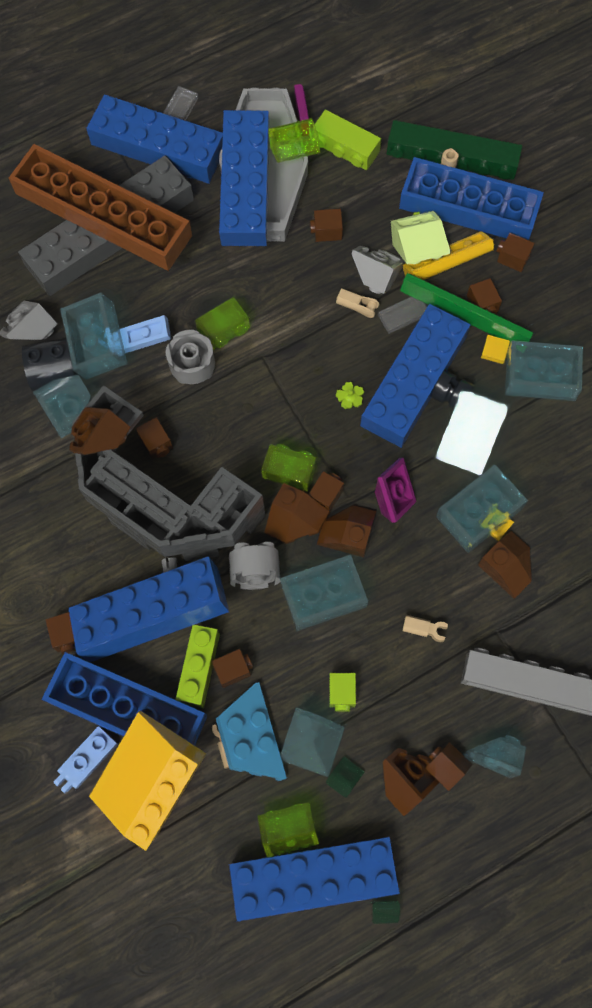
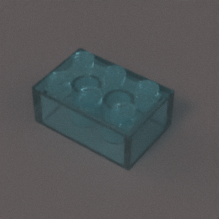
(93, 336)
(544, 370)
(471, 431)
(481, 508)
(323, 592)

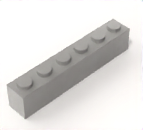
(528, 681)

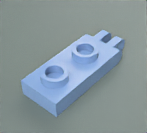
(145, 333)
(85, 759)

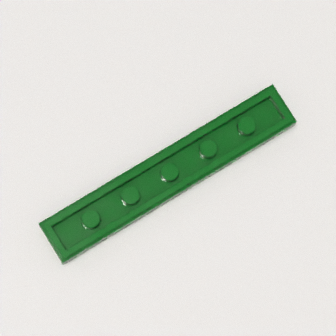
(464, 310)

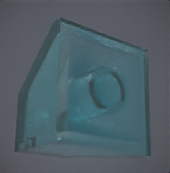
(312, 742)

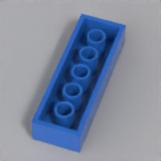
(151, 135)
(244, 178)
(470, 199)
(414, 375)
(148, 610)
(115, 701)
(313, 879)

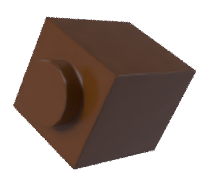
(327, 225)
(514, 252)
(485, 296)
(154, 438)
(327, 490)
(61, 633)
(232, 667)
(448, 765)

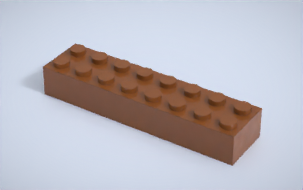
(101, 207)

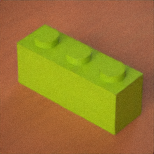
(347, 140)
(198, 666)

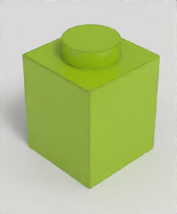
(342, 691)

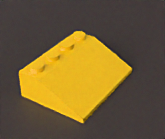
(145, 779)

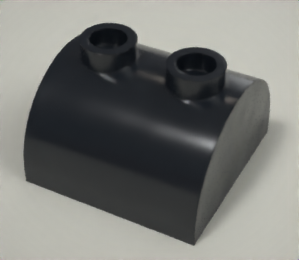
(46, 362)

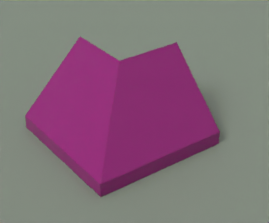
(395, 491)

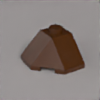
(97, 431)
(294, 515)
(348, 530)
(509, 564)
(407, 779)

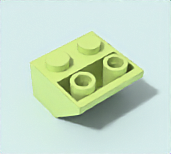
(419, 237)

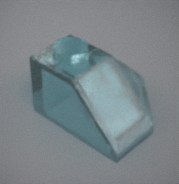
(63, 402)
(499, 755)

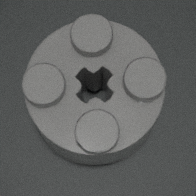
(190, 357)
(254, 565)

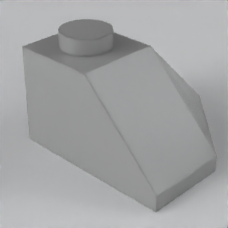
(376, 268)
(28, 322)

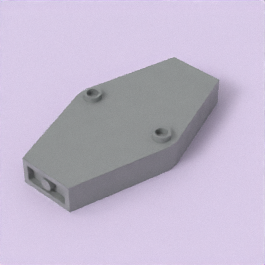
(286, 177)

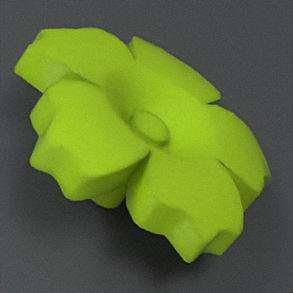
(350, 396)

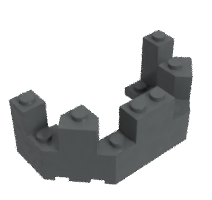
(154, 513)

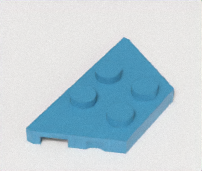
(250, 737)

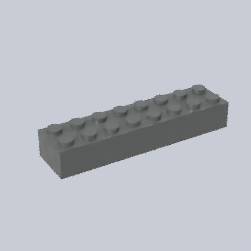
(72, 250)

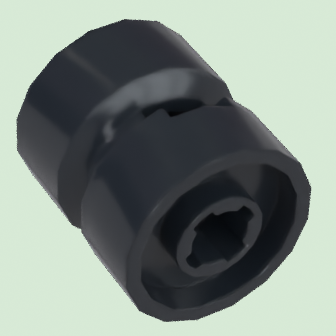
(449, 388)

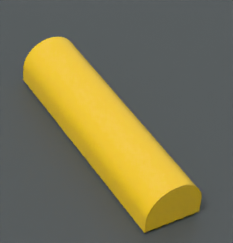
(460, 252)

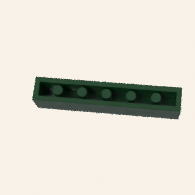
(475, 153)

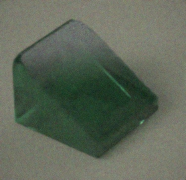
(344, 777)
(385, 912)

